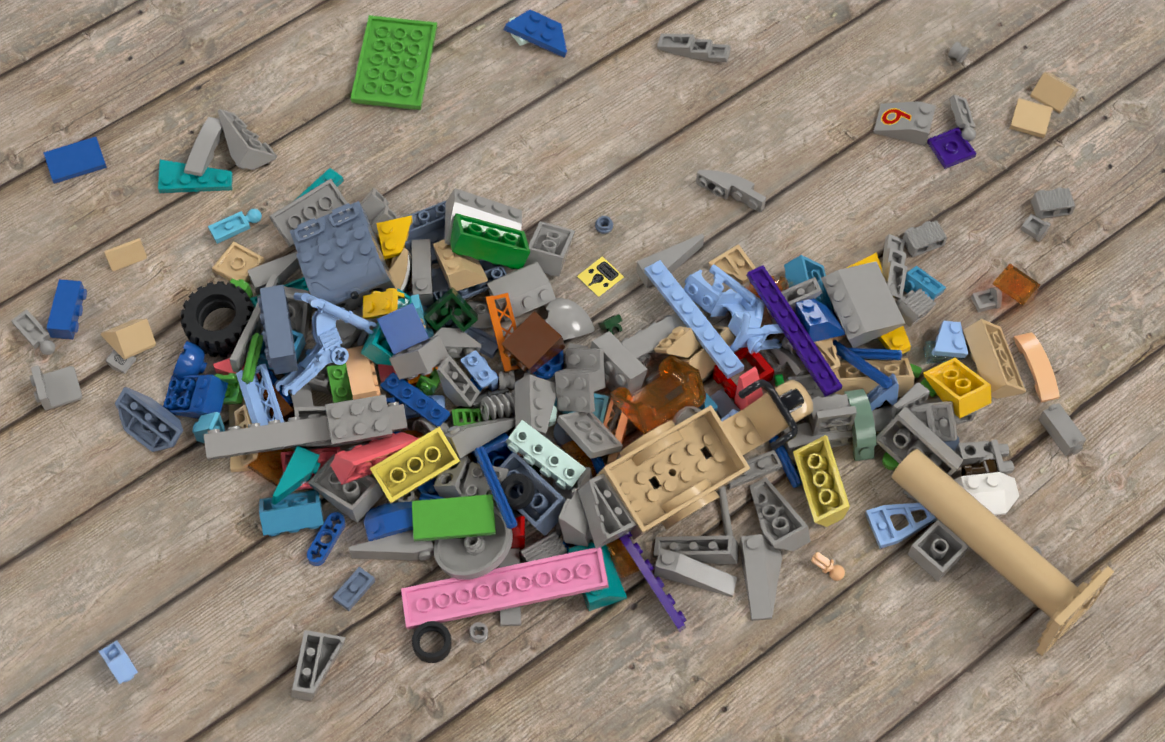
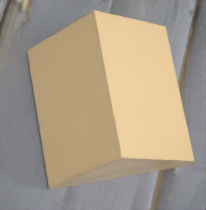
(1053, 92)
(130, 338)

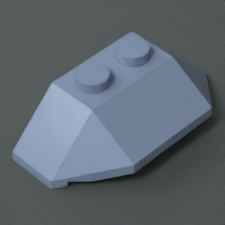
(148, 420)

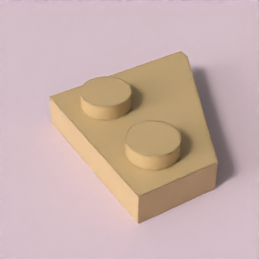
(734, 263)

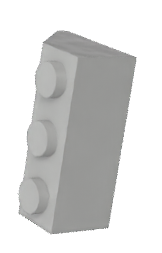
(526, 289)

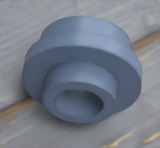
(604, 220)

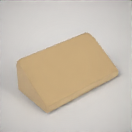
(125, 254)

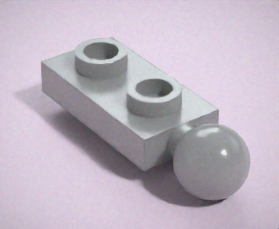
(963, 117)
(34, 332)

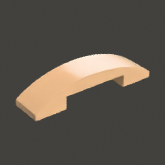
(1039, 365)

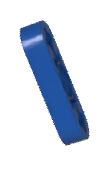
(338, 529)

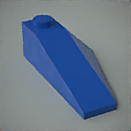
(388, 520)

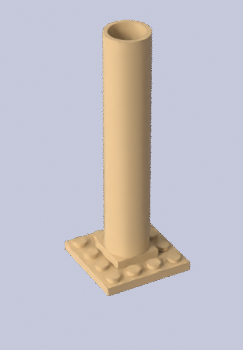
(1000, 547)

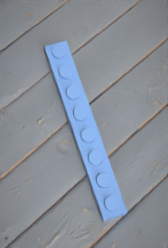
(694, 319)

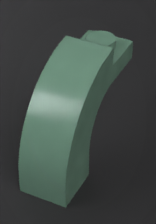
(863, 427)

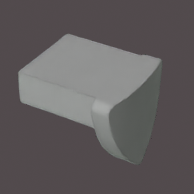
(1035, 227)
(987, 299)

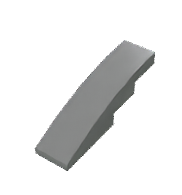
(688, 46)
(204, 147)
(893, 265)

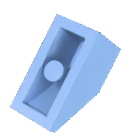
(118, 662)

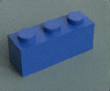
(66, 309)

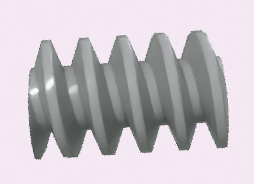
(497, 405)

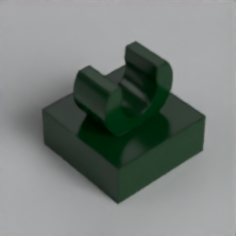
(611, 322)

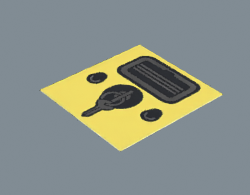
(600, 276)

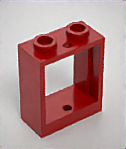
(756, 360)

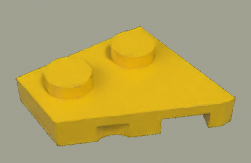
(394, 235)

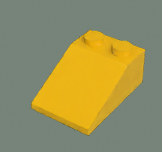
(960, 385)

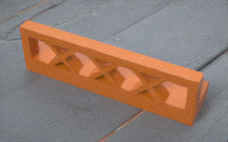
(498, 329)

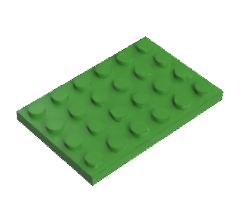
(394, 62)

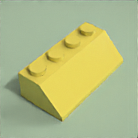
(415, 465)
(822, 482)

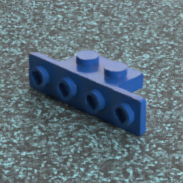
(415, 399)

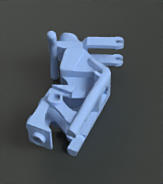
(744, 306)

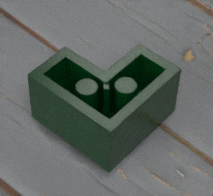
(452, 307)

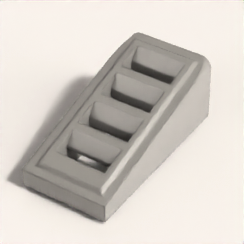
(915, 396)

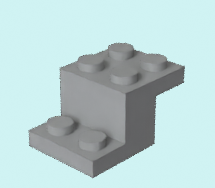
(580, 379)
(831, 415)

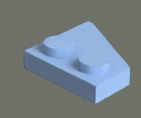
(950, 340)

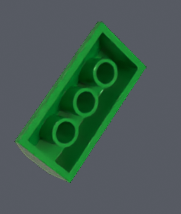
(489, 242)

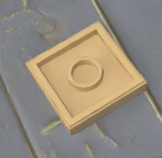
(1031, 118)
(236, 262)

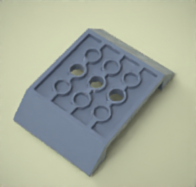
(431, 225)

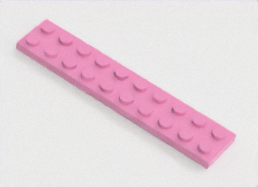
(505, 588)

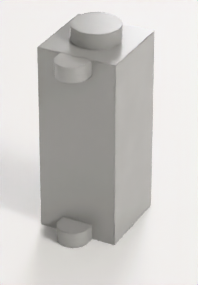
(1062, 429)

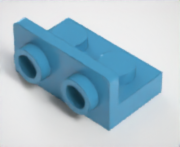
(919, 279)

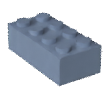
(277, 329)
(547, 502)

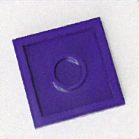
(951, 148)

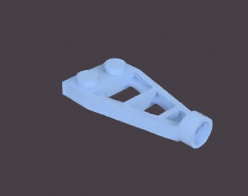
(883, 528)

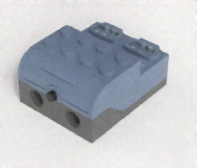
(341, 257)

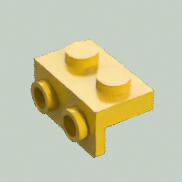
(381, 303)

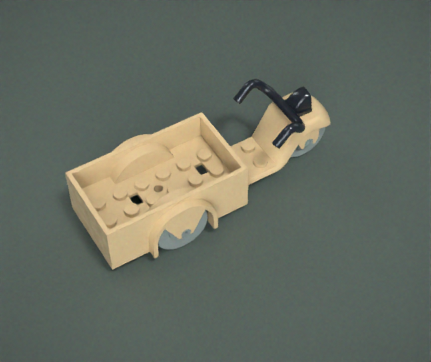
(680, 467)

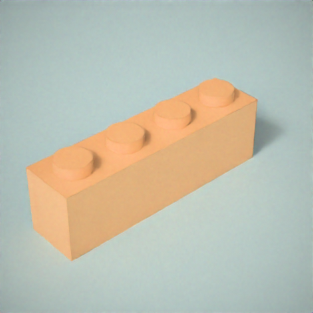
(361, 374)

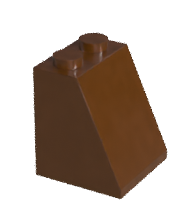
(533, 344)

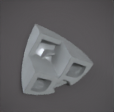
(377, 209)
(568, 318)

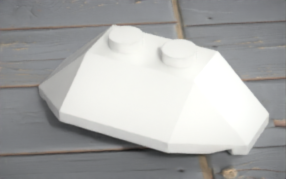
(992, 490)

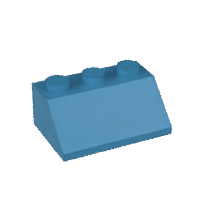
(803, 269)
(292, 513)

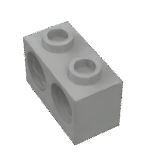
(451, 482)

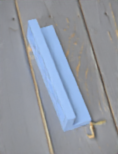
(253, 395)

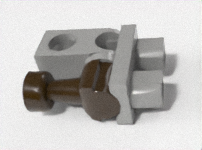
(985, 453)

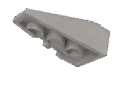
(777, 518)

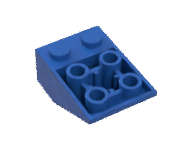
(195, 395)

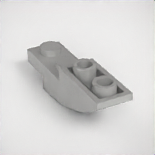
(727, 184)

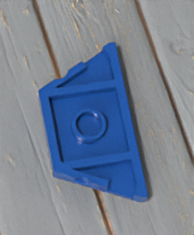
(539, 31)

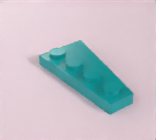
(174, 180)

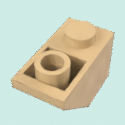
(679, 343)

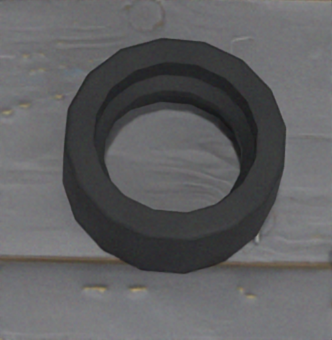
(431, 626)

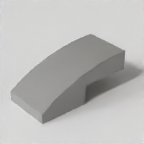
(788, 359)

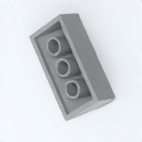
(909, 433)

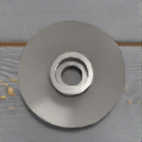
(484, 319)

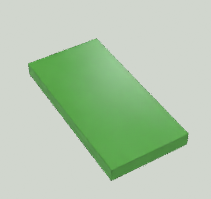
(453, 517)

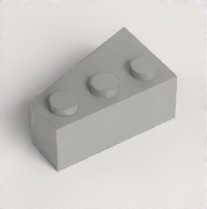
(604, 511)
(314, 662)

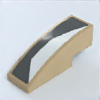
(402, 271)

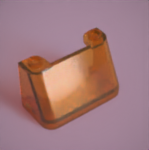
(660, 400)

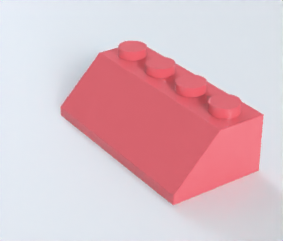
(358, 461)

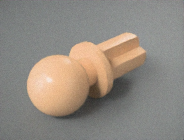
(836, 572)

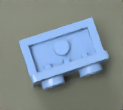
(480, 371)

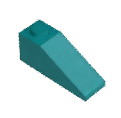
(297, 473)

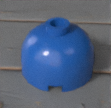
(190, 361)

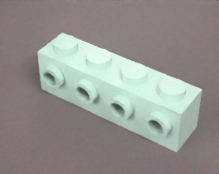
(545, 455)

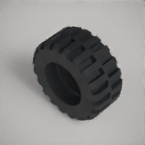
(208, 300)

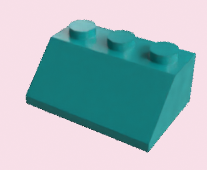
(606, 596)

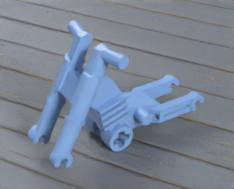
(327, 342)

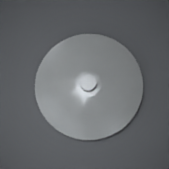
(474, 555)

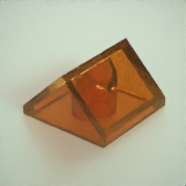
(1017, 285)

